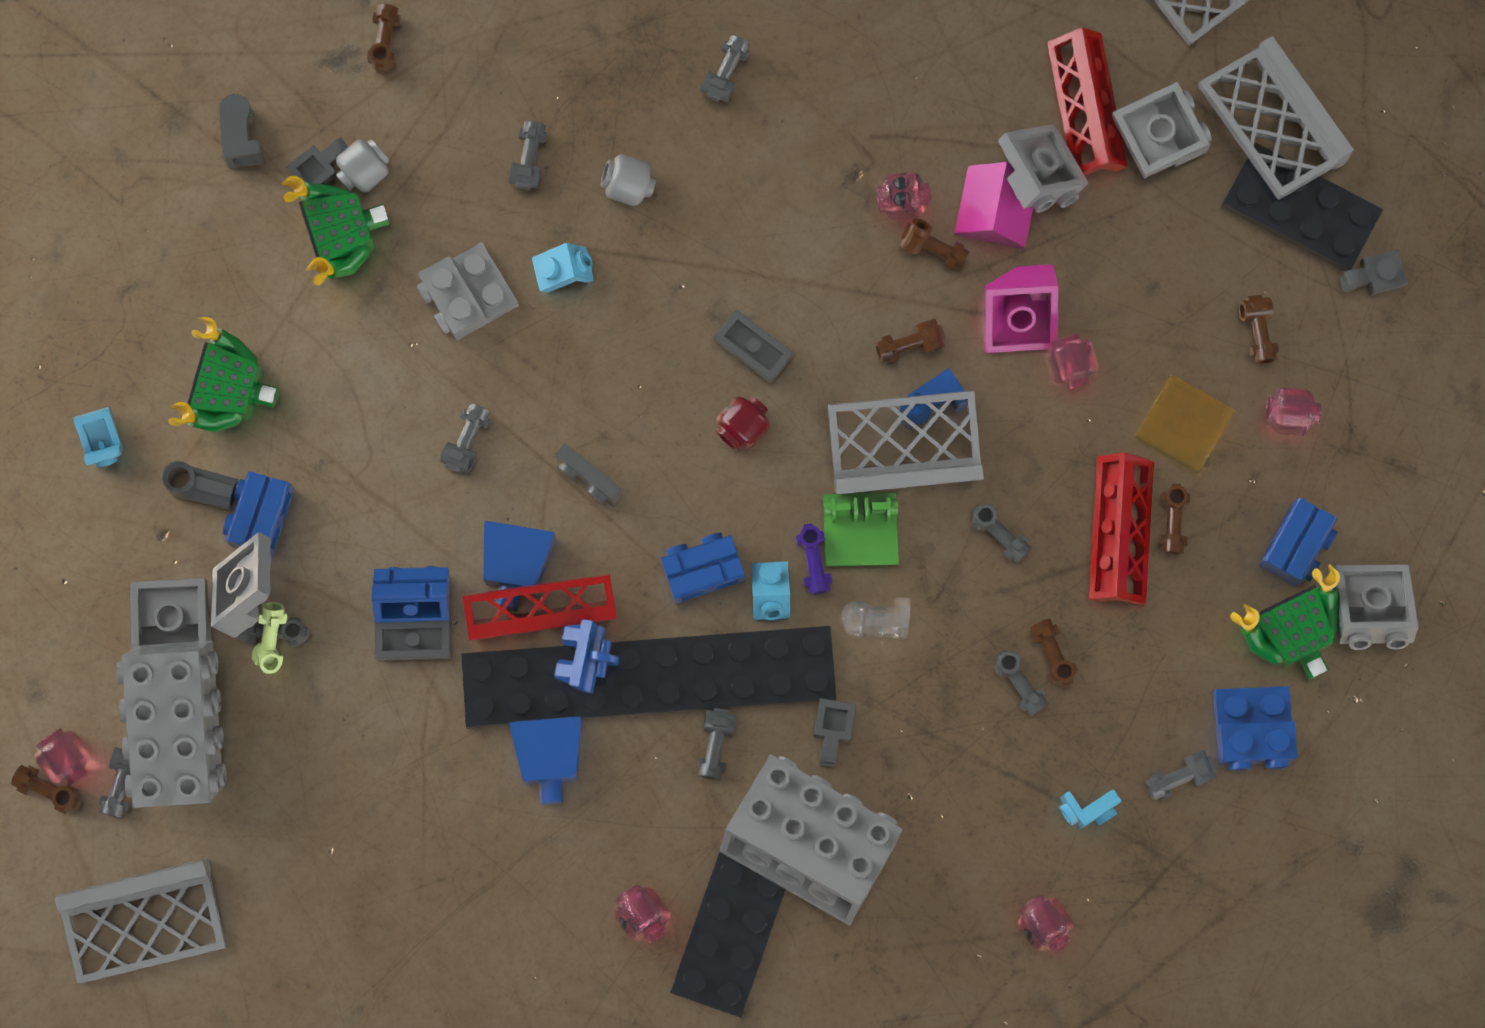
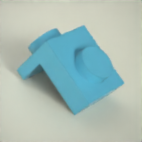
(562, 267)
(99, 437)
(770, 591)
(1099, 810)

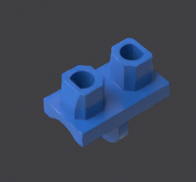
(590, 657)

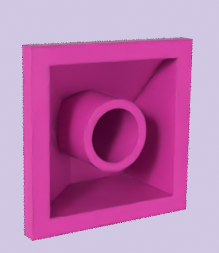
(1022, 310)

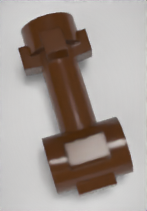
(380, 54)
(918, 236)
(1257, 311)
(928, 336)
(1173, 501)
(1063, 670)
(64, 797)

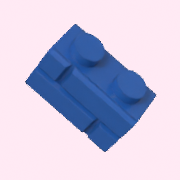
(260, 509)
(1298, 542)
(702, 567)
(411, 594)

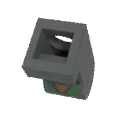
(236, 124)

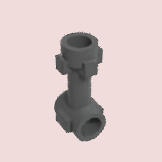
(718, 85)
(525, 173)
(459, 456)
(985, 520)
(292, 631)
(1008, 666)
(718, 724)
(1198, 768)
(113, 804)

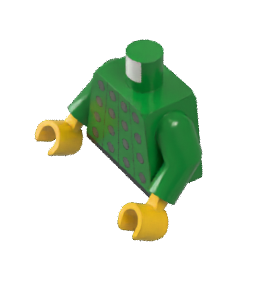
(335, 227)
(225, 384)
(1295, 626)

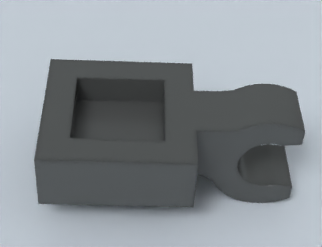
(317, 166)
(1378, 272)
(833, 725)

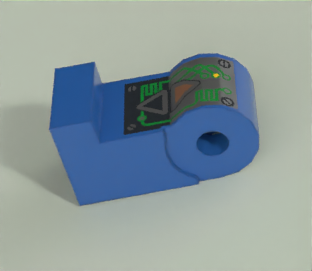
(942, 383)

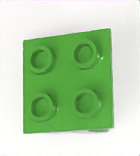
(860, 529)

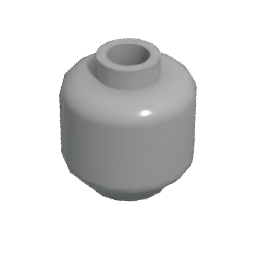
(362, 165)
(627, 180)

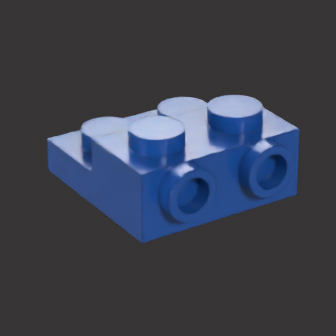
(1254, 727)

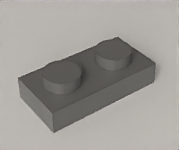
(753, 346)
(599, 486)
(412, 640)

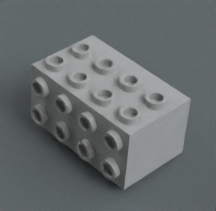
(171, 724)
(810, 838)

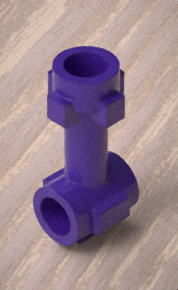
(810, 540)

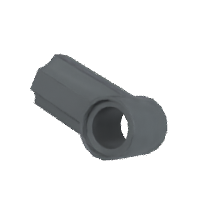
(202, 485)

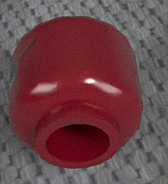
(742, 423)

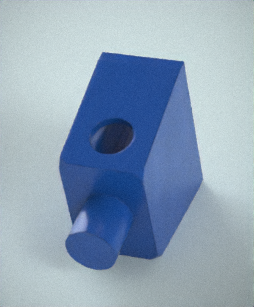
(515, 557)
(548, 753)

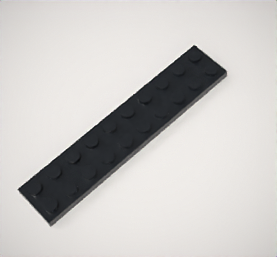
(654, 677)

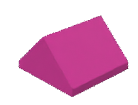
(991, 208)

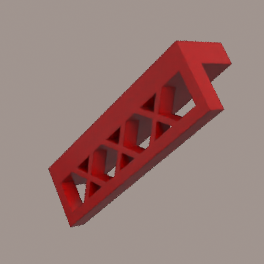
(1097, 96)
(1116, 527)
(541, 619)

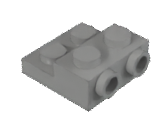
(1162, 130)
(1042, 168)
(466, 291)
(240, 586)
(1376, 606)
(169, 612)

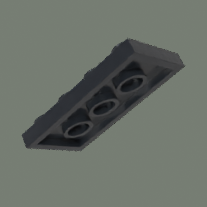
(1314, 217)
(728, 937)

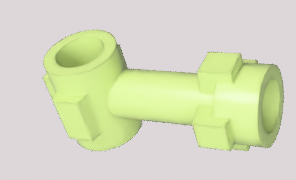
(265, 652)

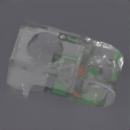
(877, 622)

